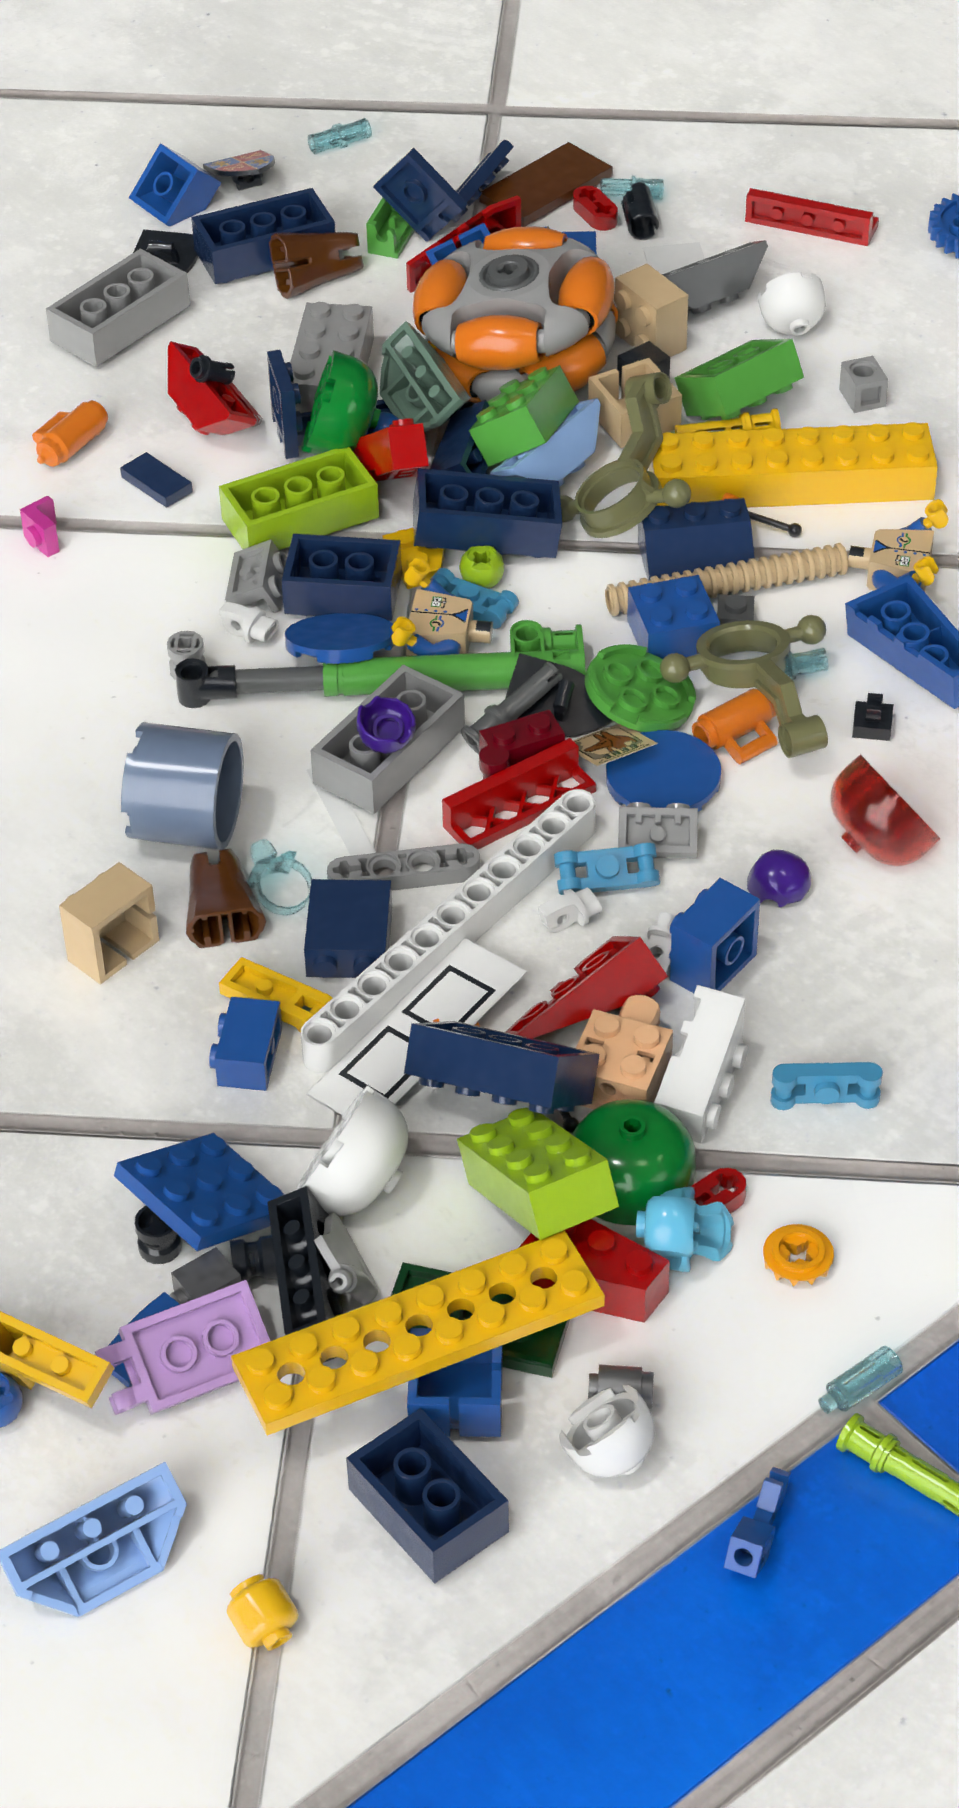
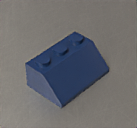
(695, 536)

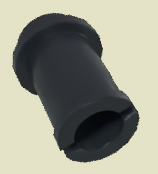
(205, 369)

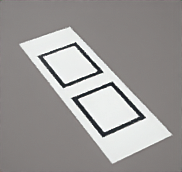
(455, 990)

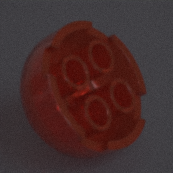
(878, 817)

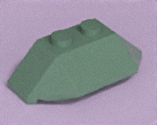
(418, 380)

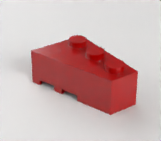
(394, 451)
(627, 1272)

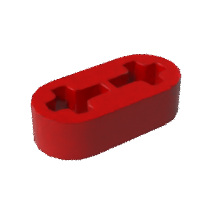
(595, 208)
(708, 1188)

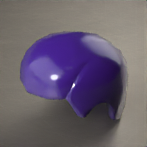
(385, 724)
(779, 877)

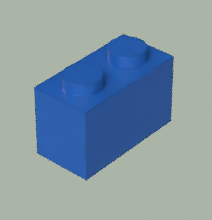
(246, 1043)

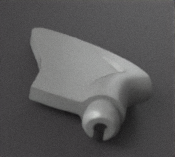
(347, 1267)

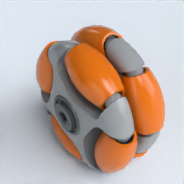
(518, 307)

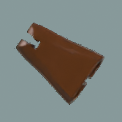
(311, 259)
(219, 894)

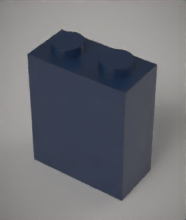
(346, 926)

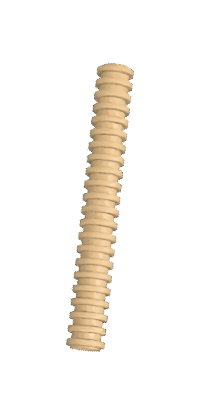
(748, 575)

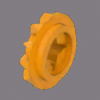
(794, 1240)

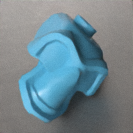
(681, 1228)

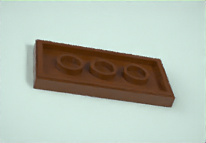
(548, 181)

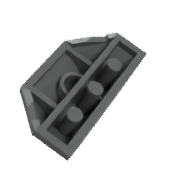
(719, 276)

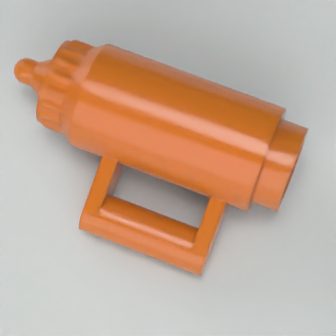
(69, 432)
(735, 719)

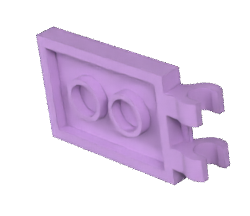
(185, 1349)

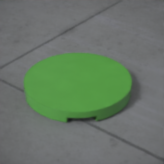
(631, 691)

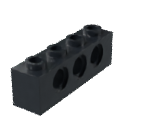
(300, 1267)

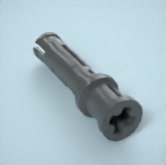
(514, 704)

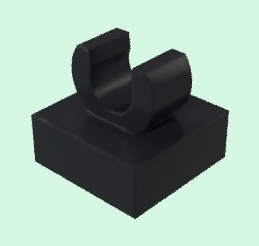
(873, 718)

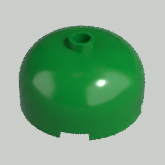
(342, 405)
(645, 1152)

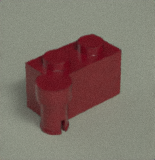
(517, 740)

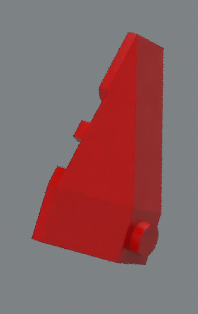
(496, 217)
(603, 983)

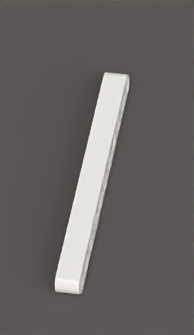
(463, 914)

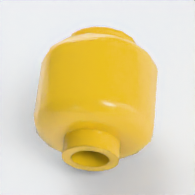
(262, 1612)

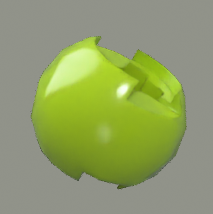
(482, 566)

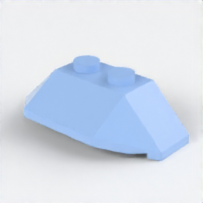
(563, 451)
(99, 1545)

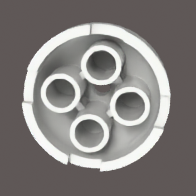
(359, 1156)

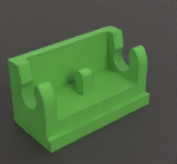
(387, 231)

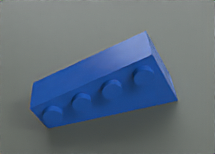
(910, 635)

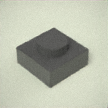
(735, 608)

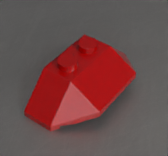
(209, 404)

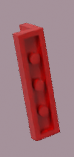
(810, 217)
(509, 792)

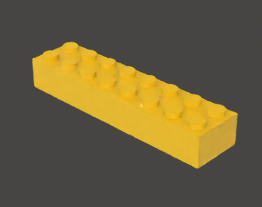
(802, 464)

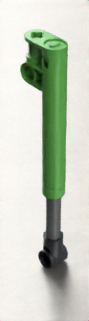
(463, 672)

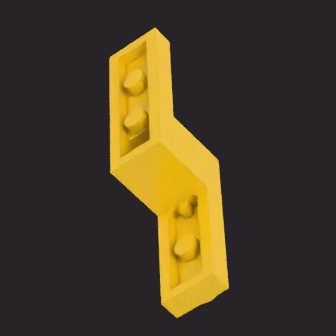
(41, 1358)

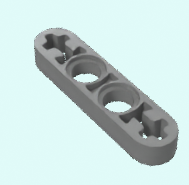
(403, 862)

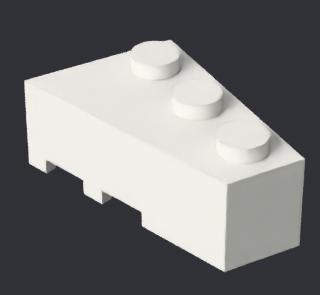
(705, 1061)

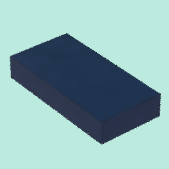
(156, 479)

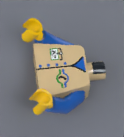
(902, 551)
(437, 619)

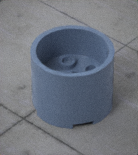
(183, 786)

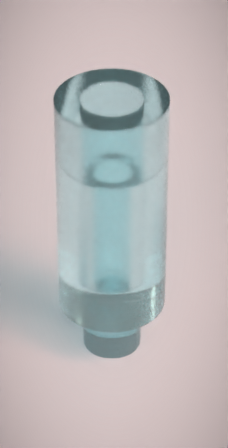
(861, 1380)

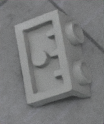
(257, 575)
(669, 828)

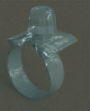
(267, 863)

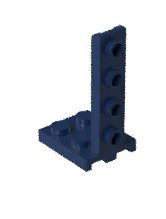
(427, 198)
(284, 397)

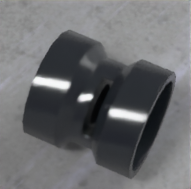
(156, 1239)
(263, 1258)

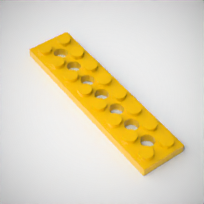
(412, 1355)

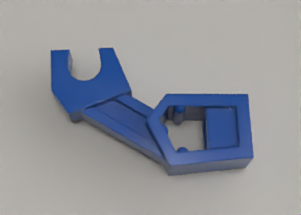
(754, 1537)

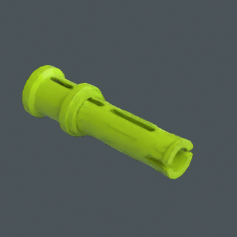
(886, 1454)

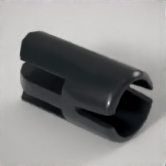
(640, 211)

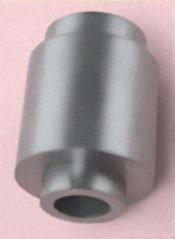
(616, 1376)

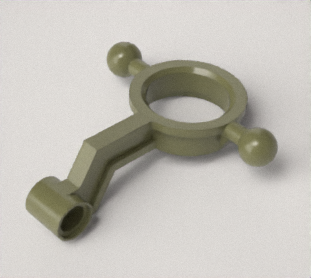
(642, 399)
(795, 731)

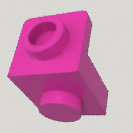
(40, 525)

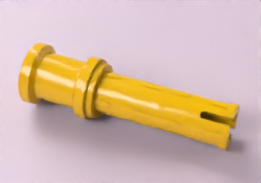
(744, 422)

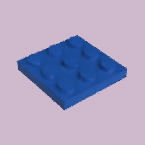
(201, 1190)

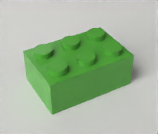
(739, 378)
(523, 415)

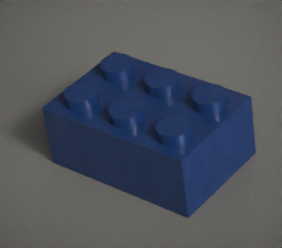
(341, 576)
(428, 1495)

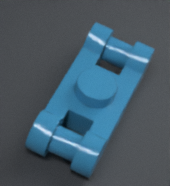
(487, 603)
(607, 868)
(826, 1084)

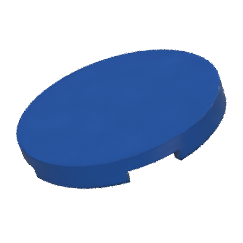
(339, 637)
(666, 773)

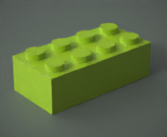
(300, 498)
(537, 1172)

